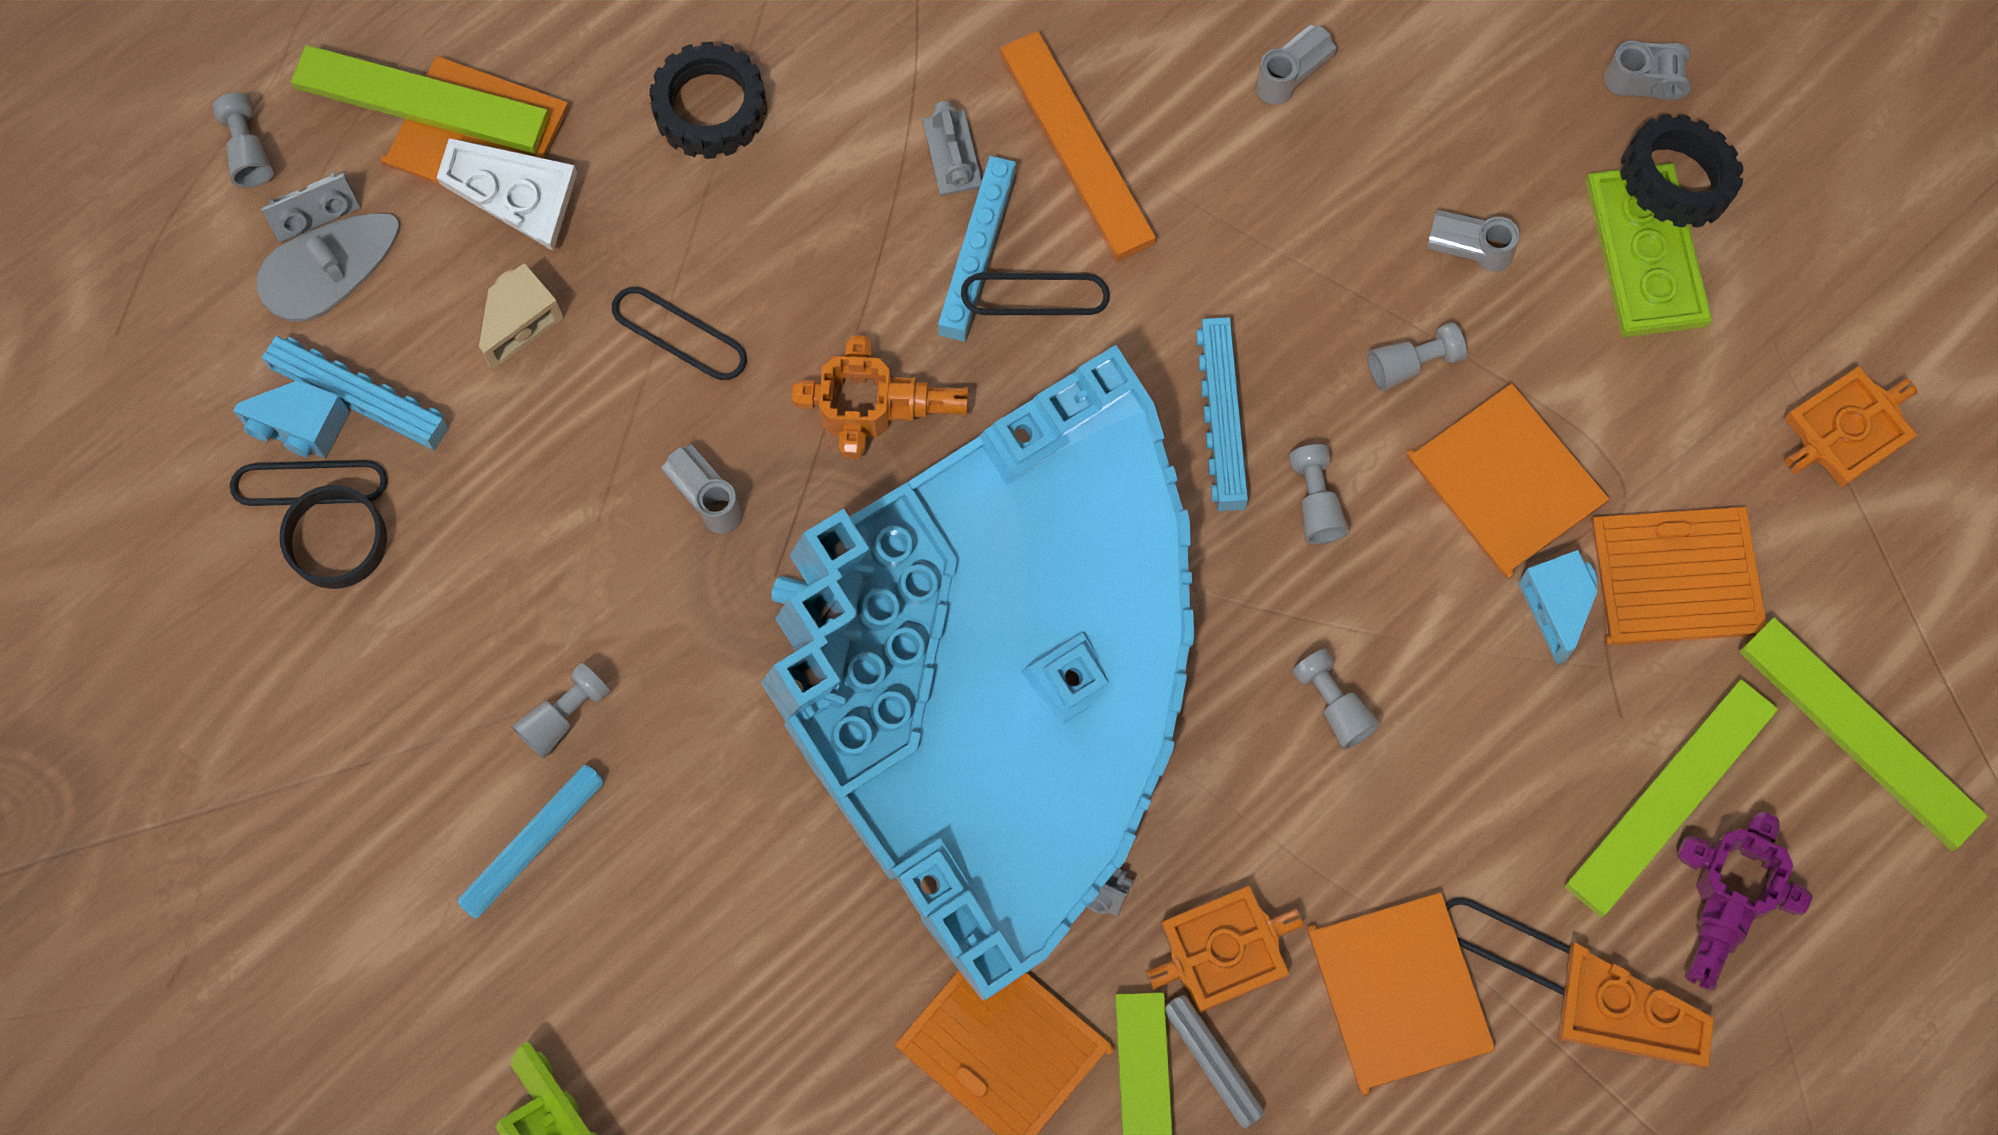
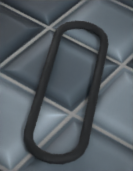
(1034, 276)
(727, 376)
(305, 465)
(1467, 902)

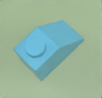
(1560, 600)

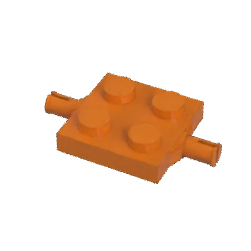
(1851, 426)
(1224, 949)

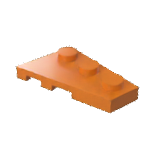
(1624, 1015)

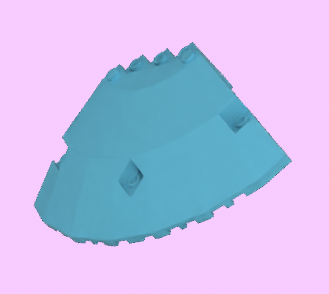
(961, 736)

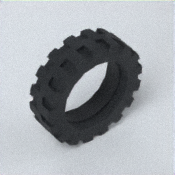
(711, 61)
(1699, 144)

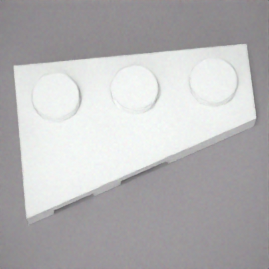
(510, 186)

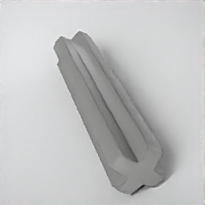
(1214, 1061)

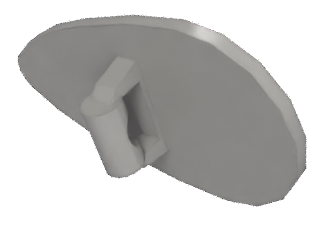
(324, 266)

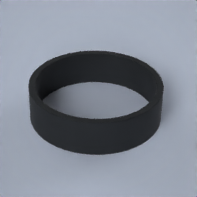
(309, 499)

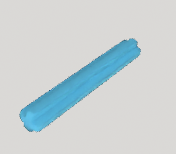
(530, 841)

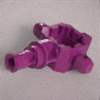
(1729, 914)

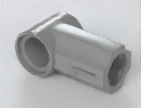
(1293, 63)
(1470, 237)
(702, 488)

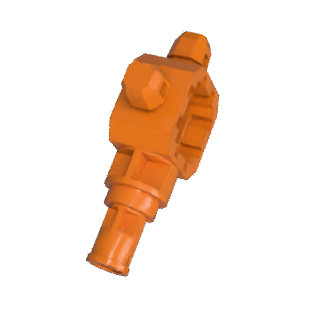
(896, 398)

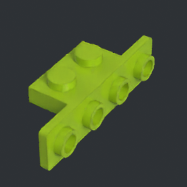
(551, 1108)

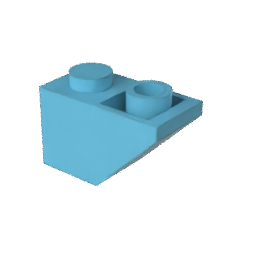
(297, 415)

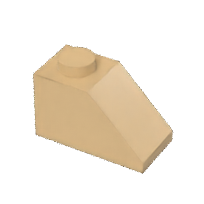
(515, 315)

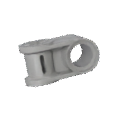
(1656, 72)

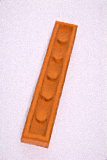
(1077, 146)

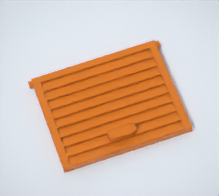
(421, 147)
(1508, 479)
(1678, 576)
(1401, 992)
(1004, 1055)

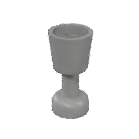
(245, 153)
(1402, 361)
(1321, 510)
(1346, 713)
(547, 723)

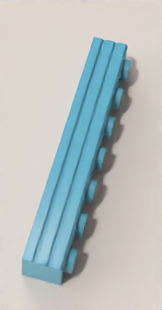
(977, 246)
(357, 392)
(1222, 414)

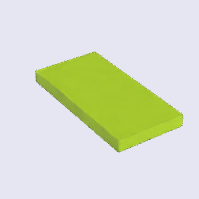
(1646, 261)

